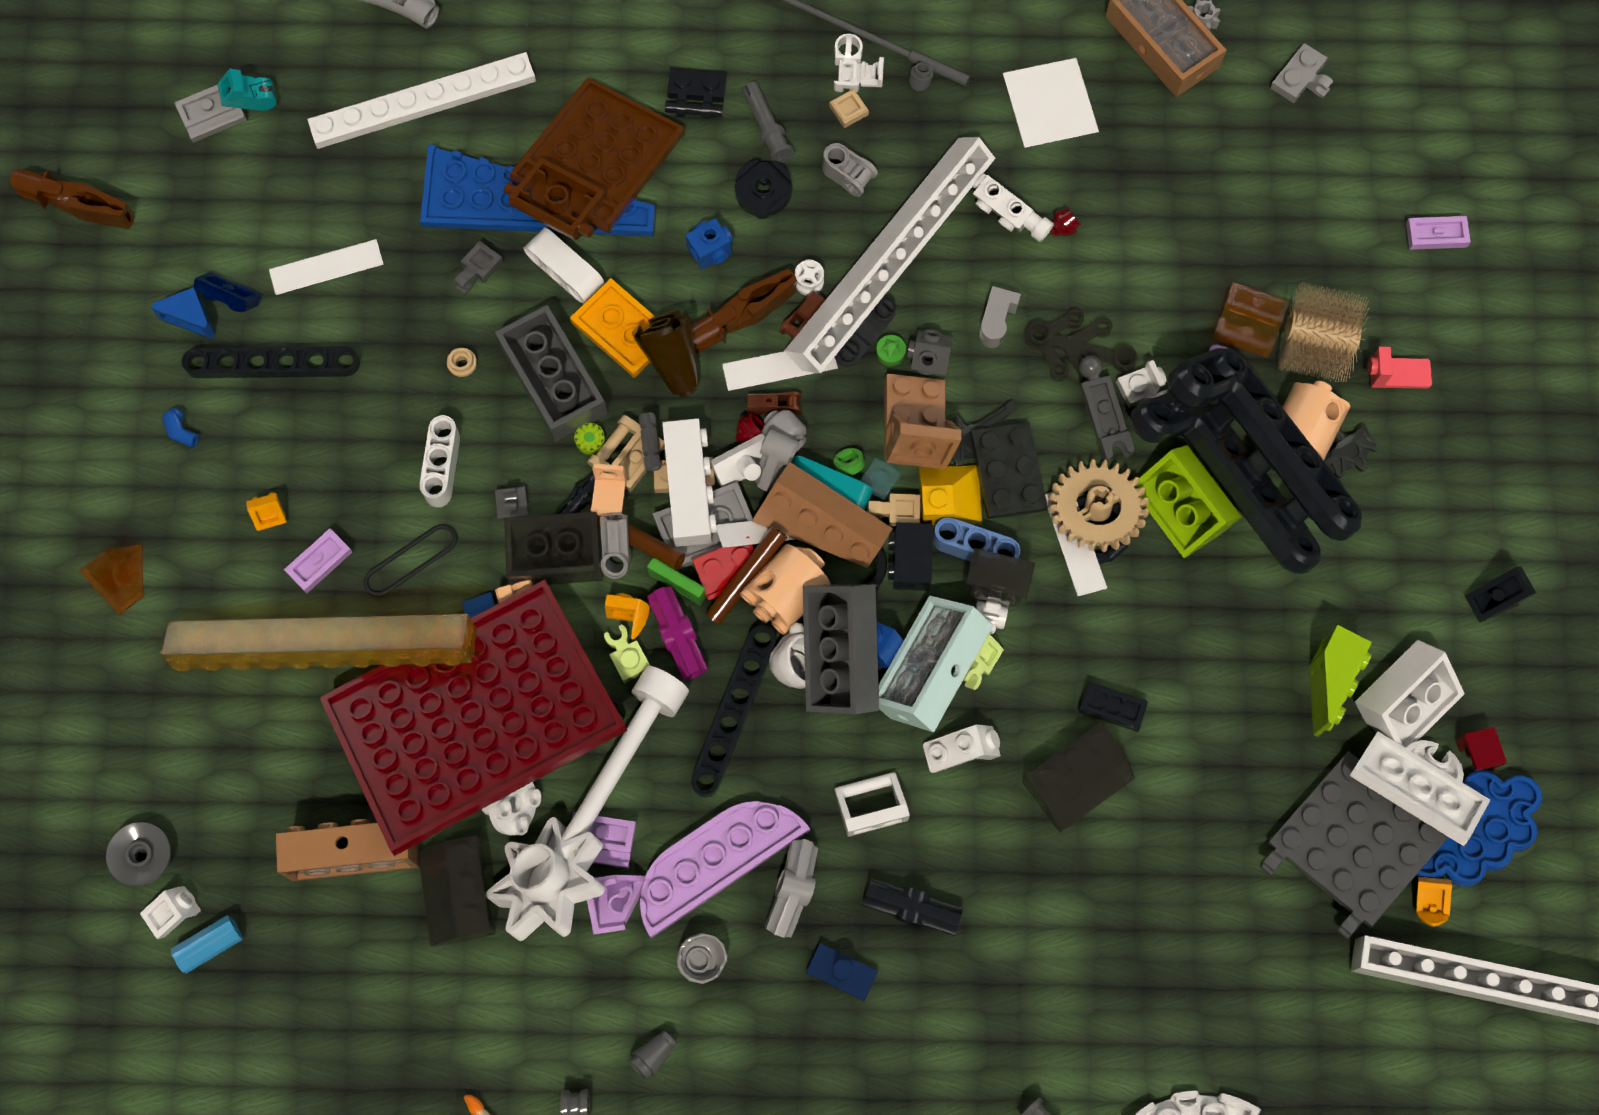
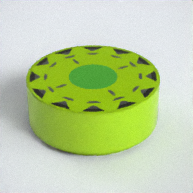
(589, 438)

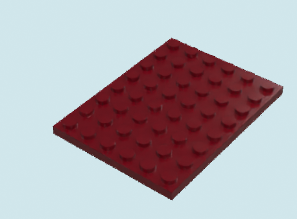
(464, 735)

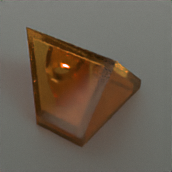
(117, 576)

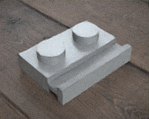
(205, 115)

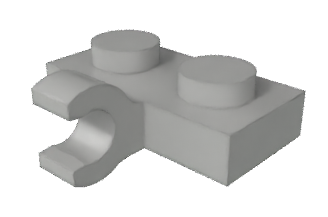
(1302, 74)

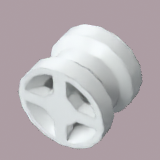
(811, 271)

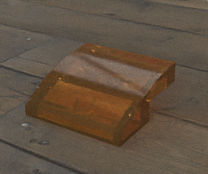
(1250, 320)

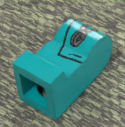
(246, 91)

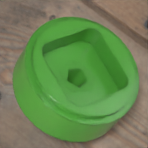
(891, 350)
(849, 461)

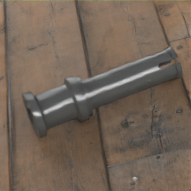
(771, 132)

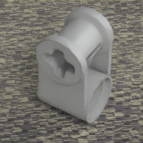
(852, 172)

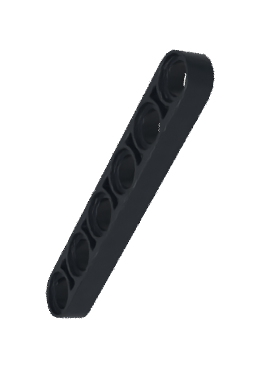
(271, 357)
(736, 711)

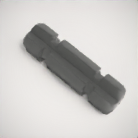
(649, 441)

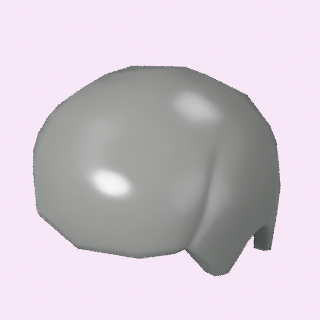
(701, 958)

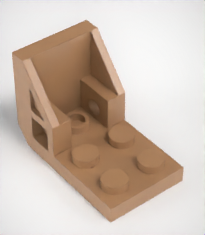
(916, 423)

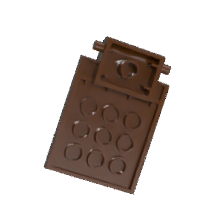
(591, 161)

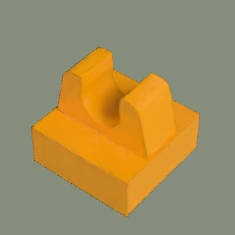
(266, 511)

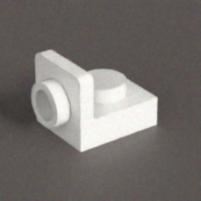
(1141, 383)
(169, 911)

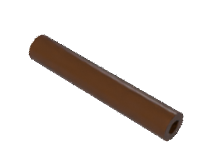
(653, 547)
(752, 566)

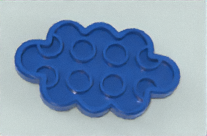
(1500, 831)

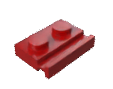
(719, 566)

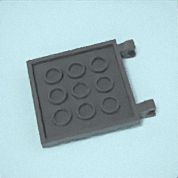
(1354, 845)

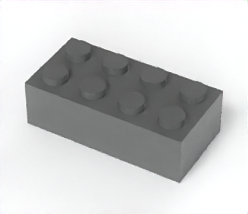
(551, 373)
(840, 648)

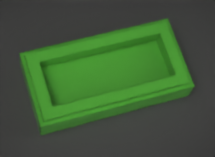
(678, 581)

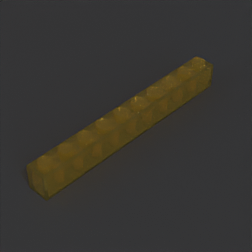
(320, 642)

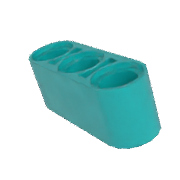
(848, 487)

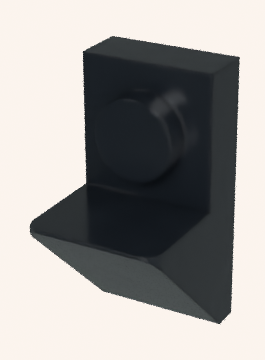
(1500, 594)

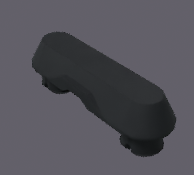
(866, 333)

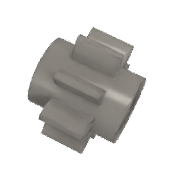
(1206, 13)

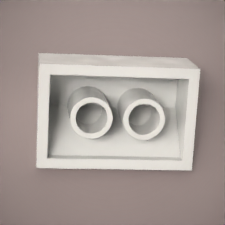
(1411, 694)

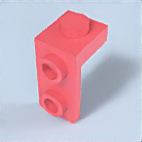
(1398, 372)

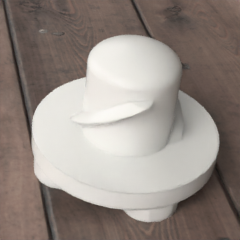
(515, 811)

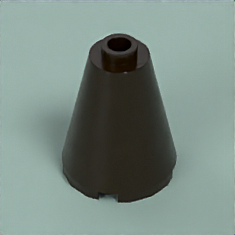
(670, 350)

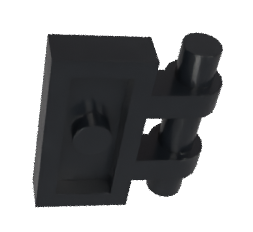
(696, 86)

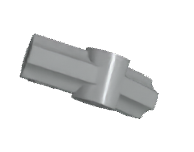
(793, 888)

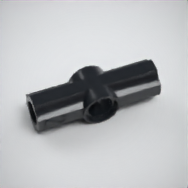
(913, 907)

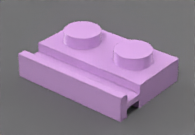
(616, 838)

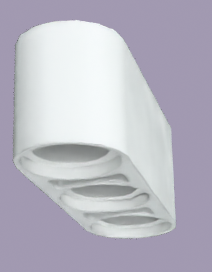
(563, 265)
(435, 448)

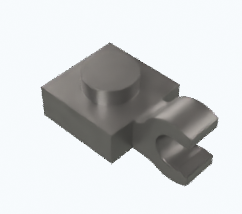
(478, 263)

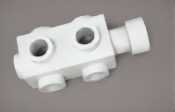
(1003, 206)

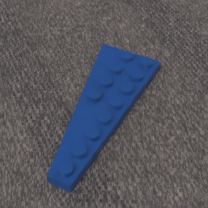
(471, 195)

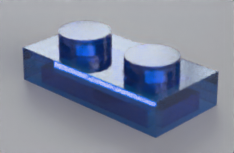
(220, 289)

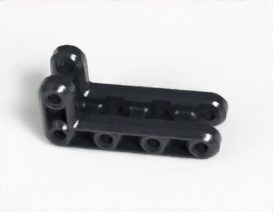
(1280, 445)

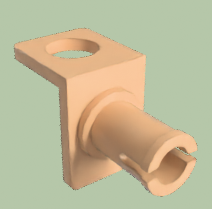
(608, 489)

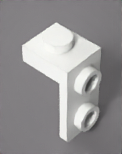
(961, 747)

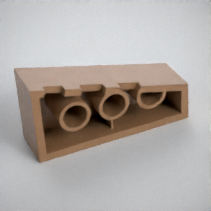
(821, 517)

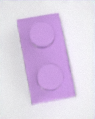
(1438, 232)
(318, 560)

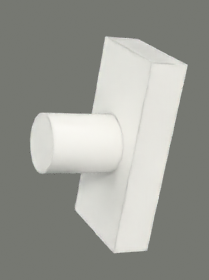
(739, 462)

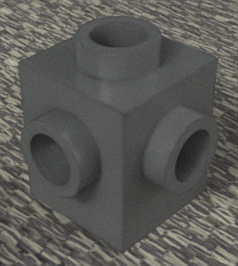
(930, 352)

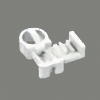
(858, 72)

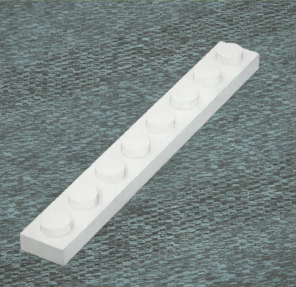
(421, 100)

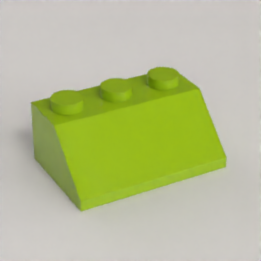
(1186, 501)

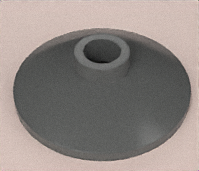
(125, 847)

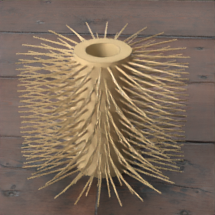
(1323, 332)

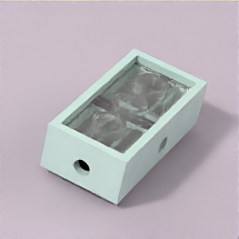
(932, 662)

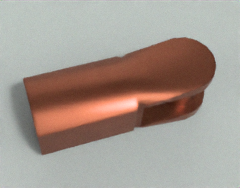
(802, 314)
(766, 403)

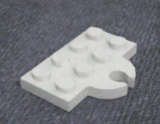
(1422, 785)

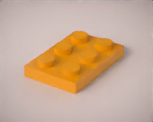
(609, 323)

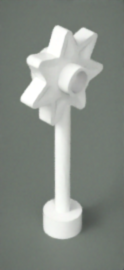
(553, 872)

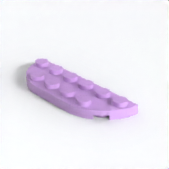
(714, 859)

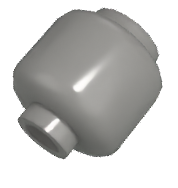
(785, 423)

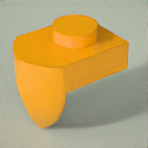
(628, 609)
(1433, 900)

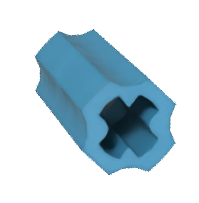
(206, 944)

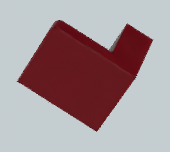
(1483, 748)

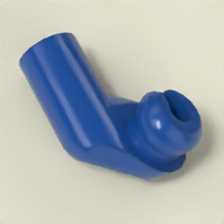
(175, 430)

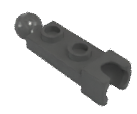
(1104, 410)

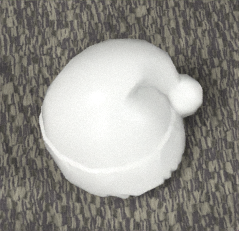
(788, 658)

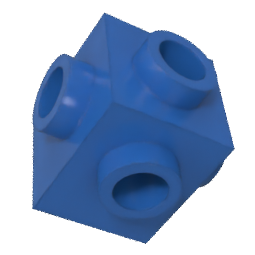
(709, 243)

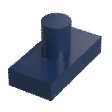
(842, 972)

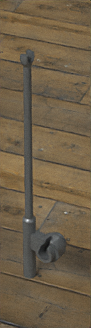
(920, 74)

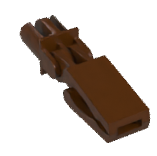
(70, 198)
(744, 309)

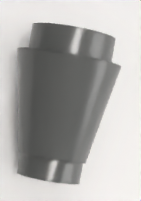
(652, 1055)

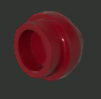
(1064, 223)
(748, 427)

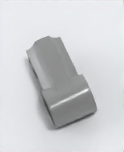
(776, 454)
(615, 543)

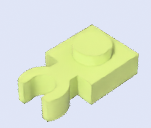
(628, 658)
(983, 662)

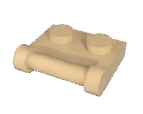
(630, 457)

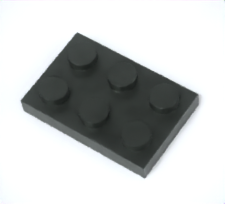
(1008, 470)

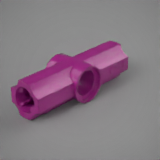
(677, 633)

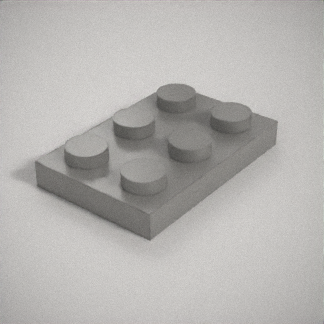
(728, 508)

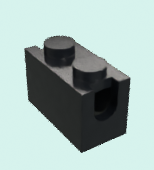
(911, 556)

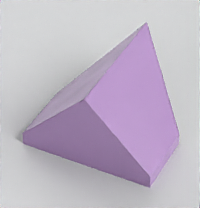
(616, 904)

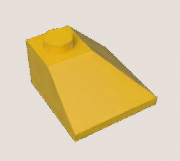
(950, 494)

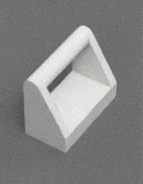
(875, 819)

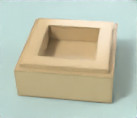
(848, 108)

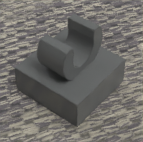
(511, 503)

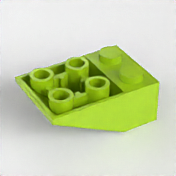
(1334, 675)

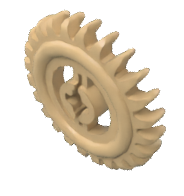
(1106, 489)

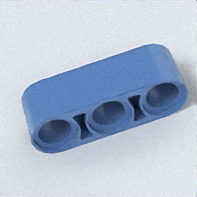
(965, 533)

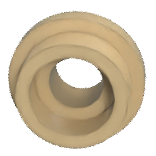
(458, 355)

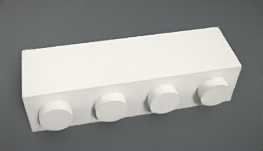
(687, 482)

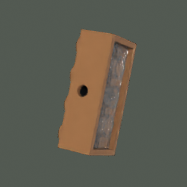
(1168, 40)
(338, 851)

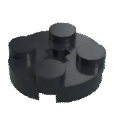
(763, 173)

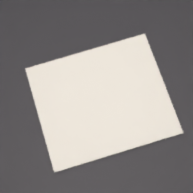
(1050, 102)

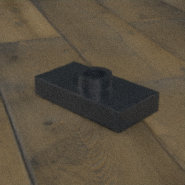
(1113, 706)

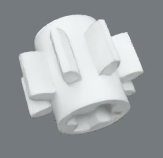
(993, 612)

